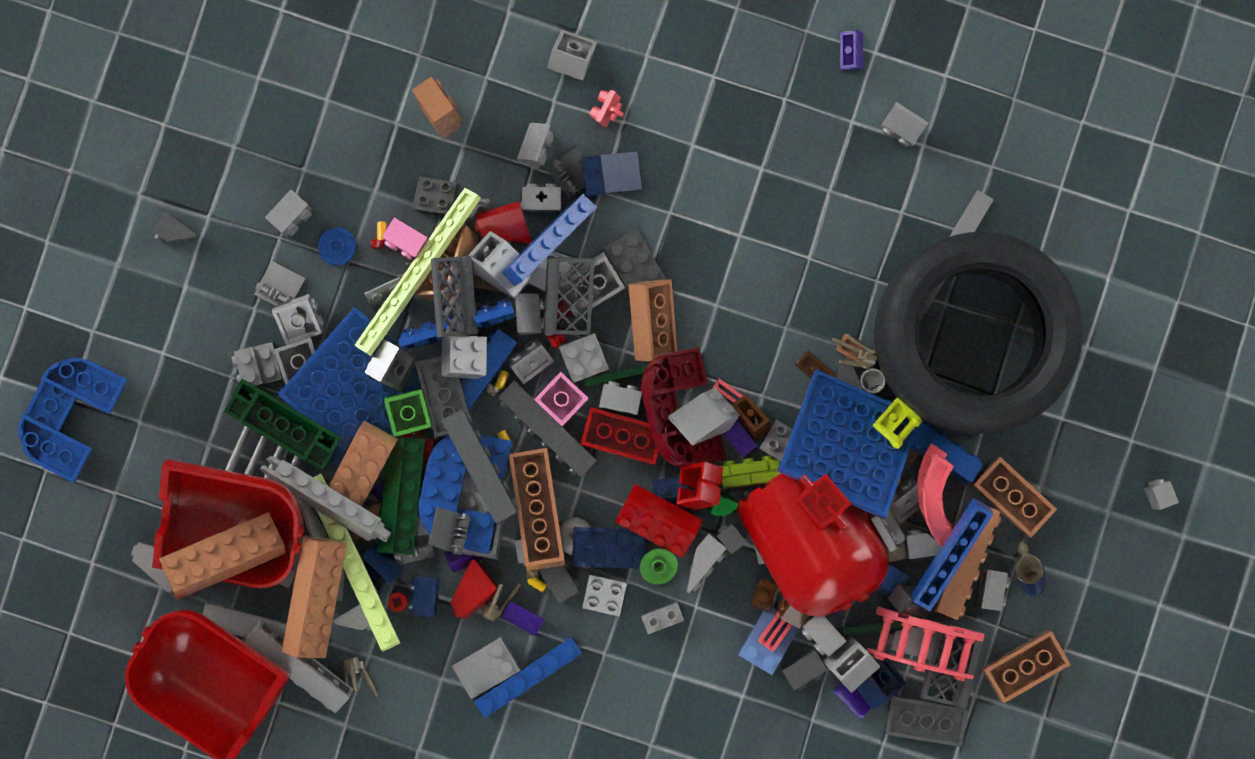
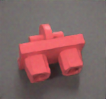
(609, 110)

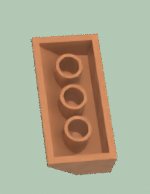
(460, 246)
(652, 319)

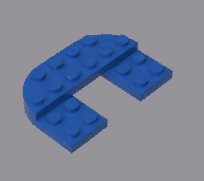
(484, 318)
(51, 406)
(444, 487)

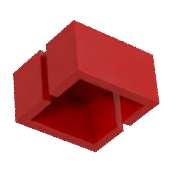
(706, 481)

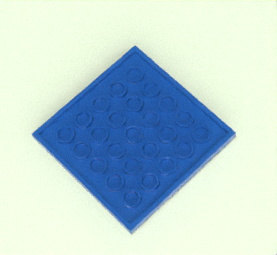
(336, 389)
(838, 440)

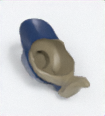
(1029, 572)

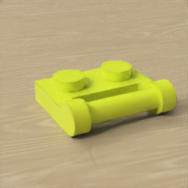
(892, 418)

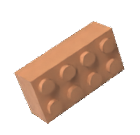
(363, 463)
(1013, 497)
(1025, 666)

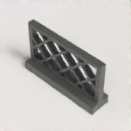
(462, 296)
(552, 299)
(962, 688)

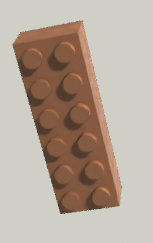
(438, 107)
(537, 509)
(222, 556)
(959, 588)
(314, 597)

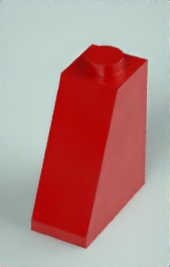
(505, 222)
(473, 591)

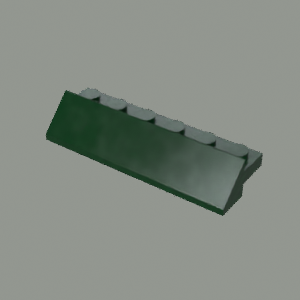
(282, 424)
(401, 496)

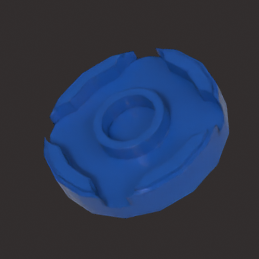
(337, 246)

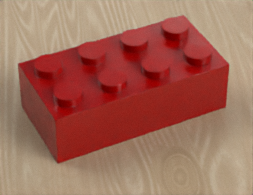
(619, 436)
(659, 521)

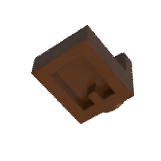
(764, 595)

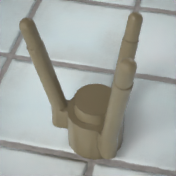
(866, 355)
(491, 609)
(352, 667)

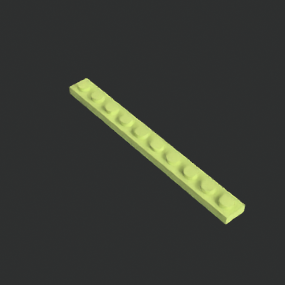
(417, 271)
(362, 583)

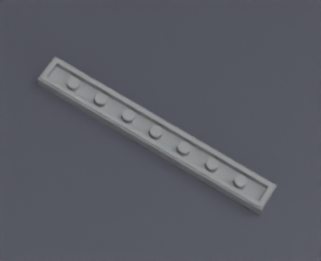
(968, 223)

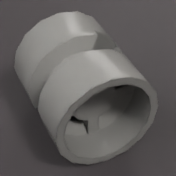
(872, 381)

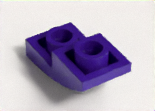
(741, 440)

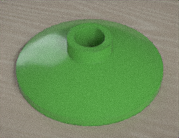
(660, 573)

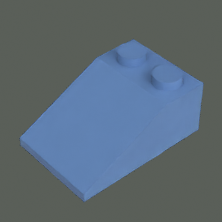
(758, 653)

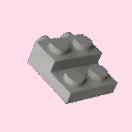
(299, 319)
(257, 364)

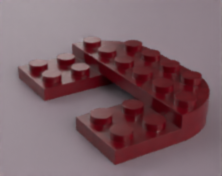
(659, 385)

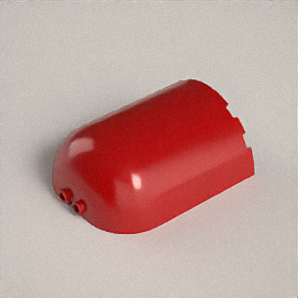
(211, 500)
(810, 565)
(203, 682)

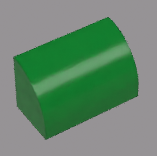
(726, 505)

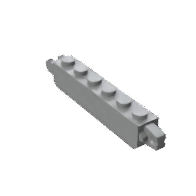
(327, 500)

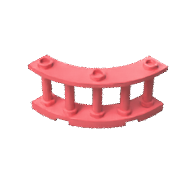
(930, 485)
(951, 632)

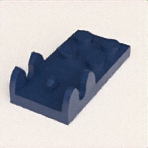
(607, 548)

